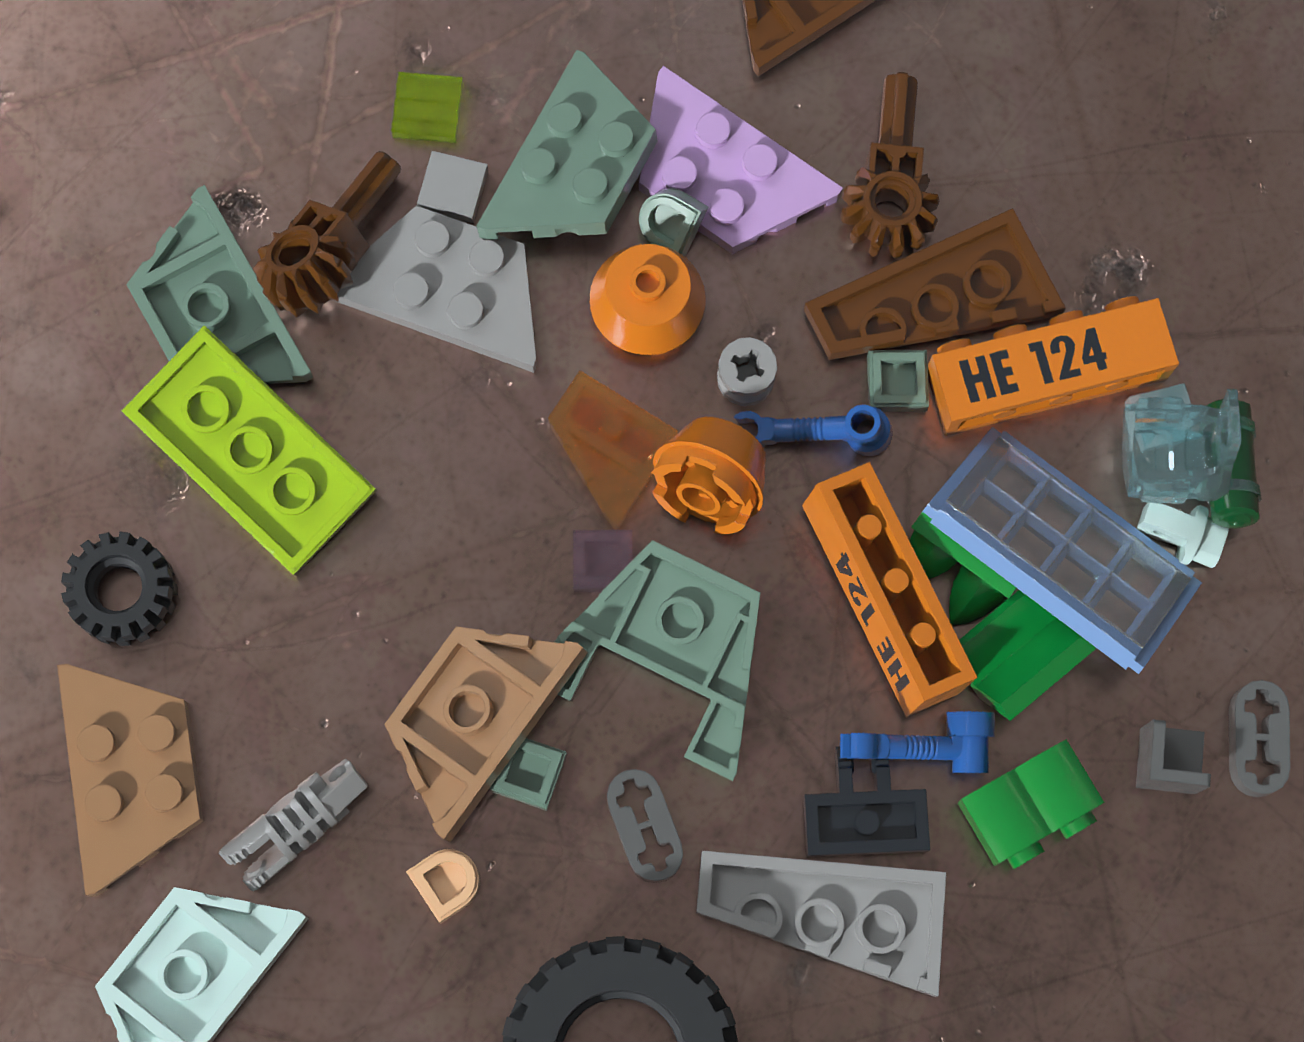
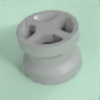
(742, 384)

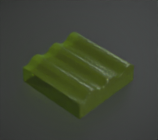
(427, 107)

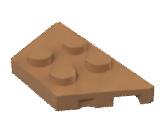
(474, 714)
(127, 771)

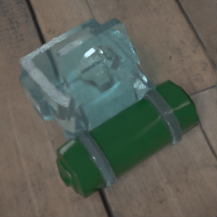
(1193, 453)

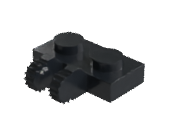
(868, 820)

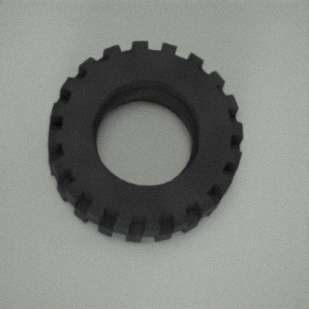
(620, 970)

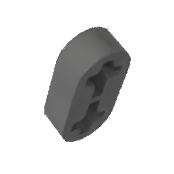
(1273, 737)
(658, 819)

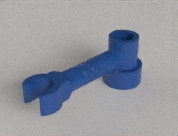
(828, 428)
(964, 743)

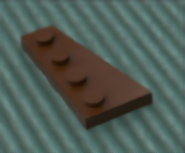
(946, 290)

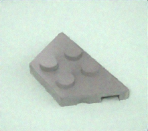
(449, 285)

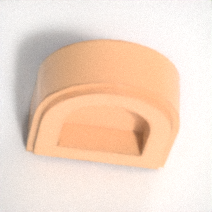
(446, 882)

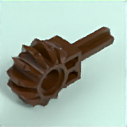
(892, 175)
(322, 244)

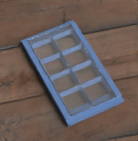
(1063, 549)

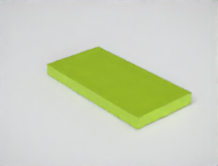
(249, 450)

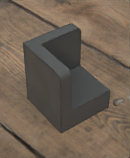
(1171, 759)

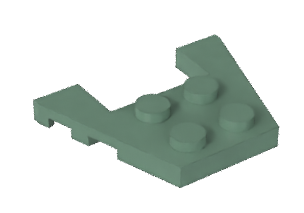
(686, 628)

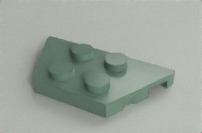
(574, 160)
(207, 281)

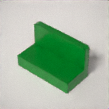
(1020, 654)

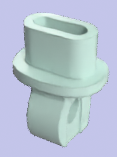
(1193, 534)

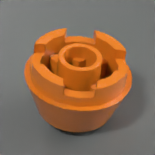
(647, 299)
(711, 473)

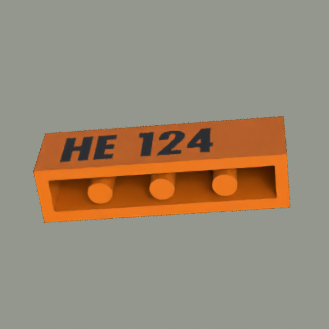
(1051, 365)
(888, 589)

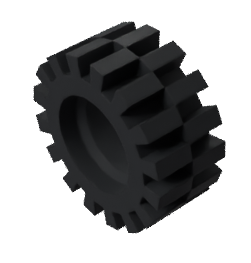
(94, 563)

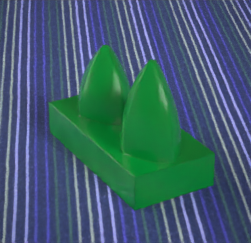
(976, 586)

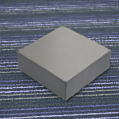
(453, 186)

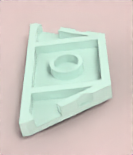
(193, 966)

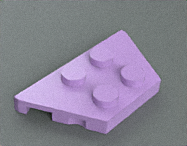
(728, 166)

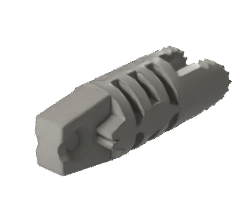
(295, 822)

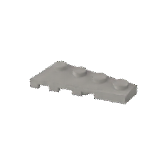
(844, 912)

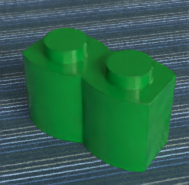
(1031, 804)

